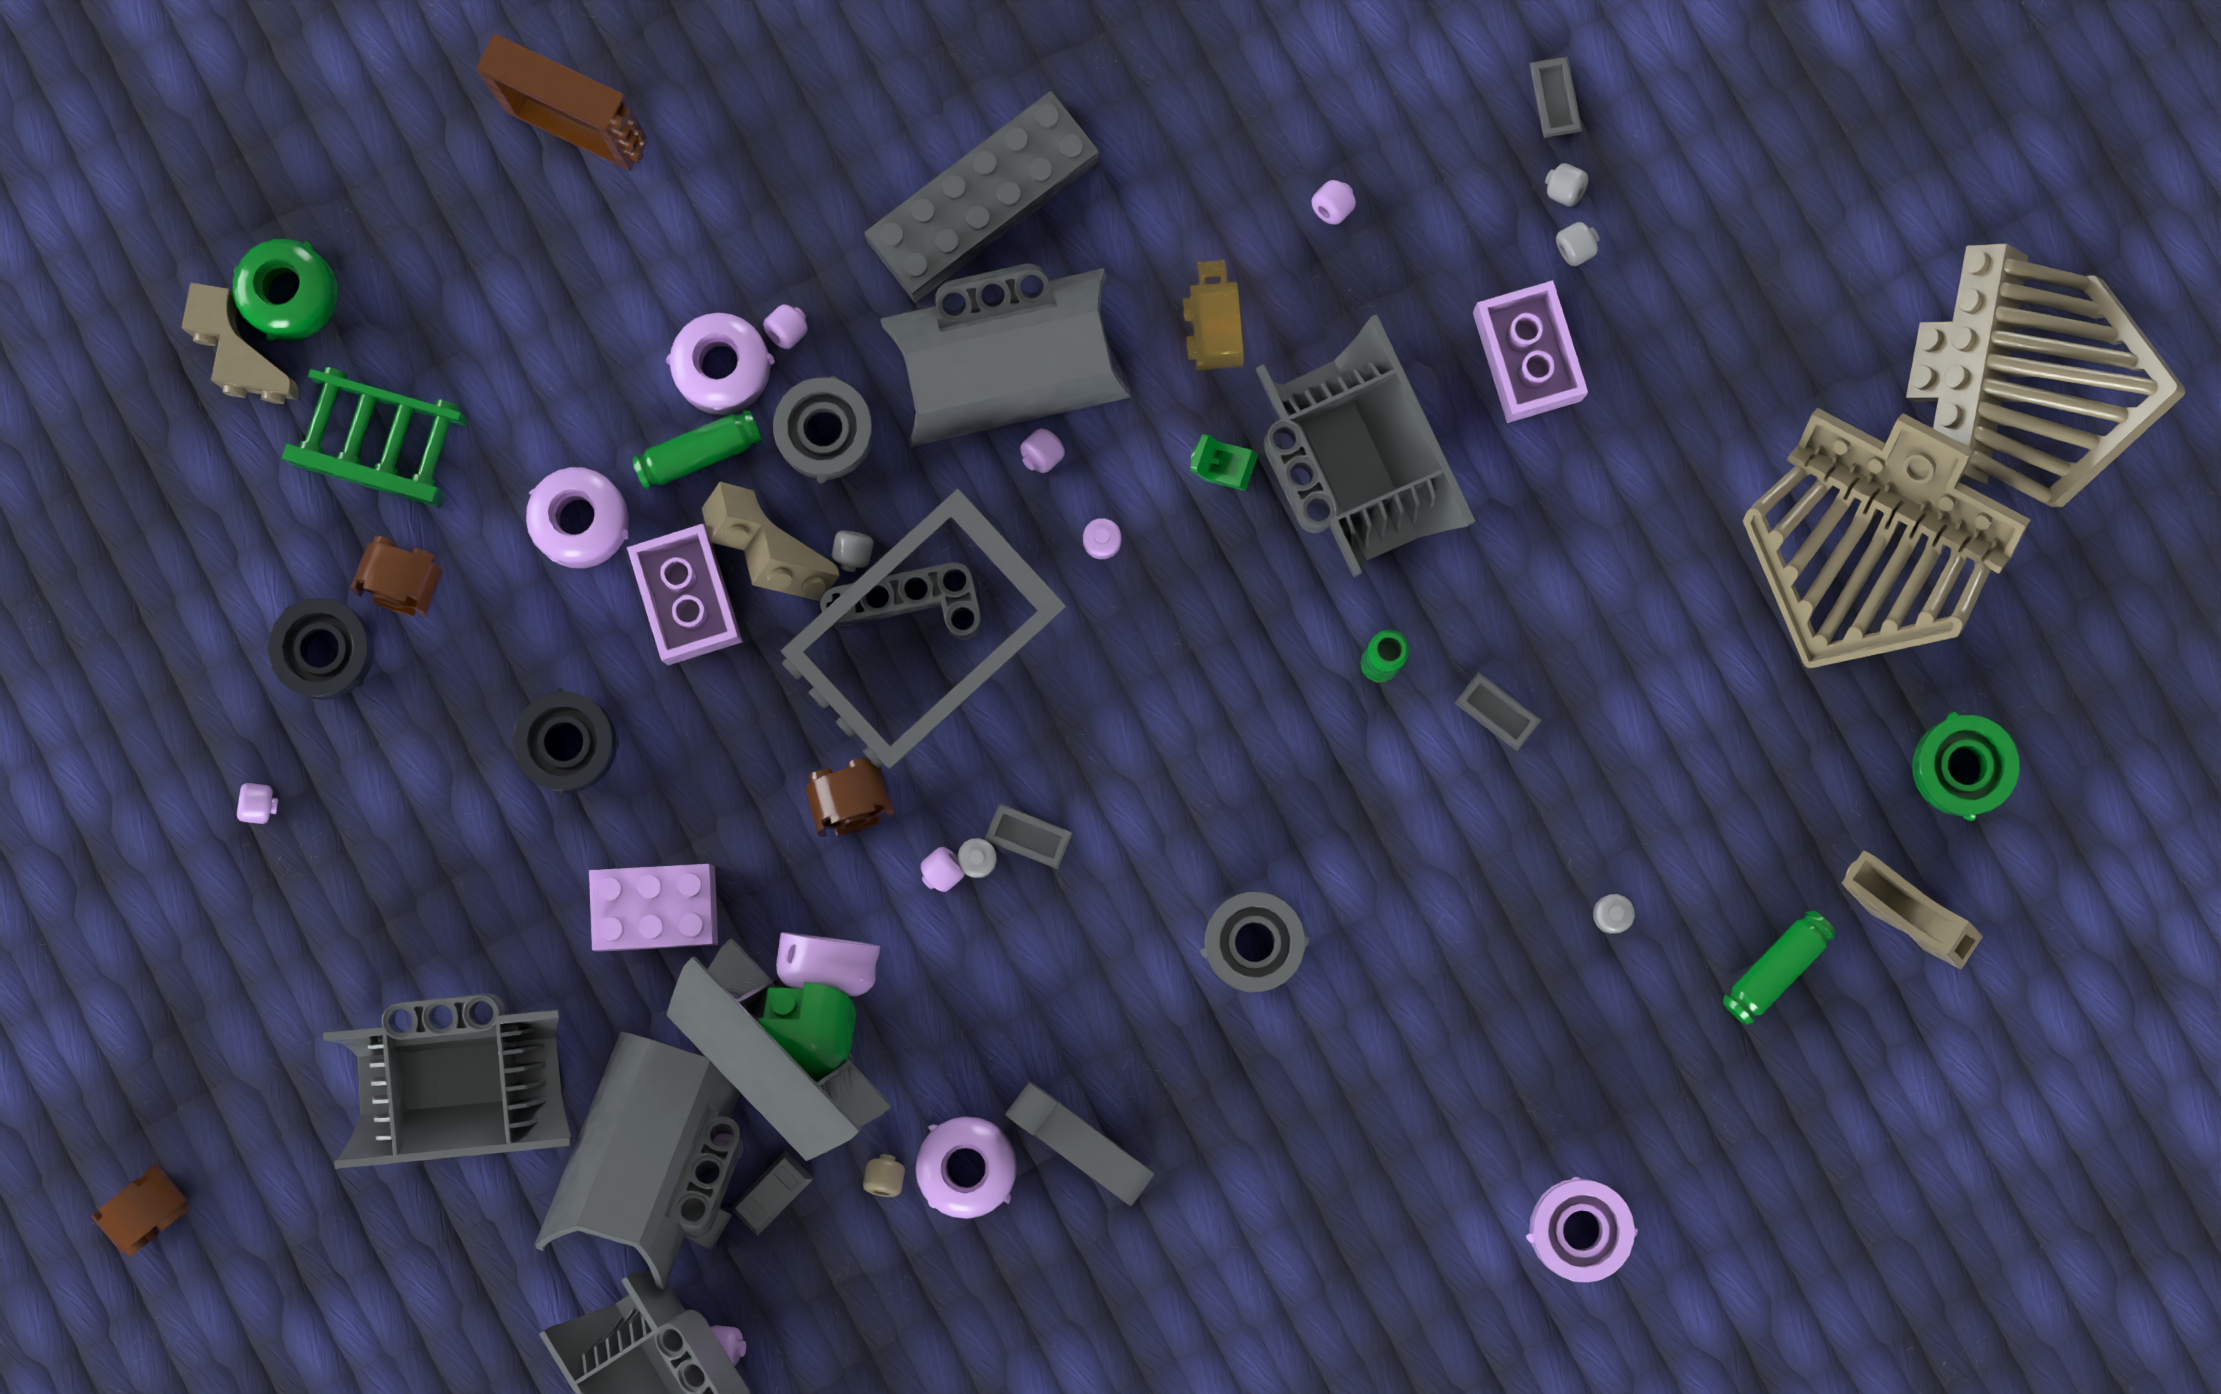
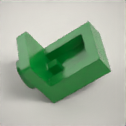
(1222, 463)

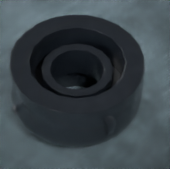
(295, 631)
(533, 734)

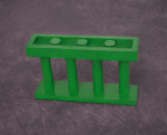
(347, 464)

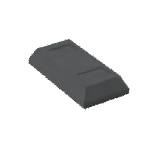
(1555, 97)
(1497, 711)
(1028, 836)
(771, 1193)

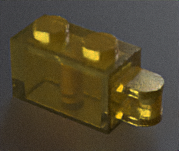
(1214, 320)

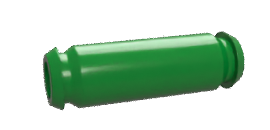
(697, 449)
(1384, 656)
(1779, 967)

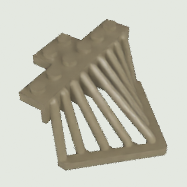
(1969, 359)
(1913, 483)

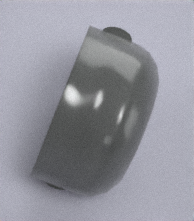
(809, 400)
(1277, 918)

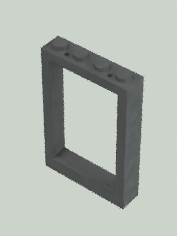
(999, 552)

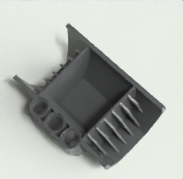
(1006, 356)
(1364, 452)
(721, 1017)
(455, 1085)
(645, 1151)
(642, 1347)

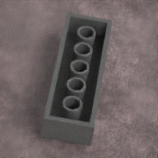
(982, 196)

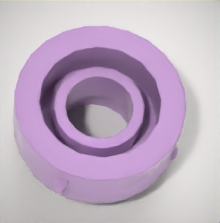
(736, 390)
(601, 538)
(827, 961)
(934, 1176)
(1610, 1247)

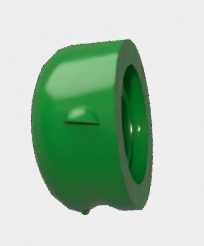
(306, 310)
(1995, 755)

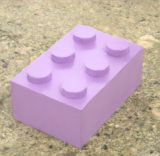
(1530, 351)
(684, 594)
(653, 907)

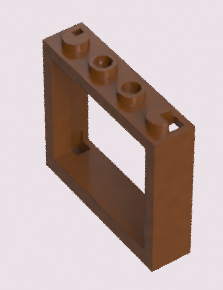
(562, 102)

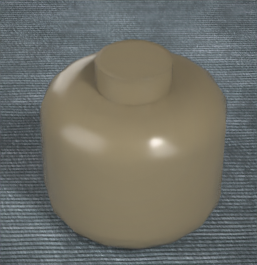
(884, 1176)

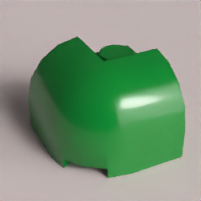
(811, 1025)

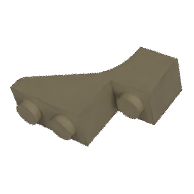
(237, 367)
(771, 554)
(1909, 910)

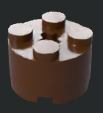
(397, 577)
(848, 797)
(139, 1208)

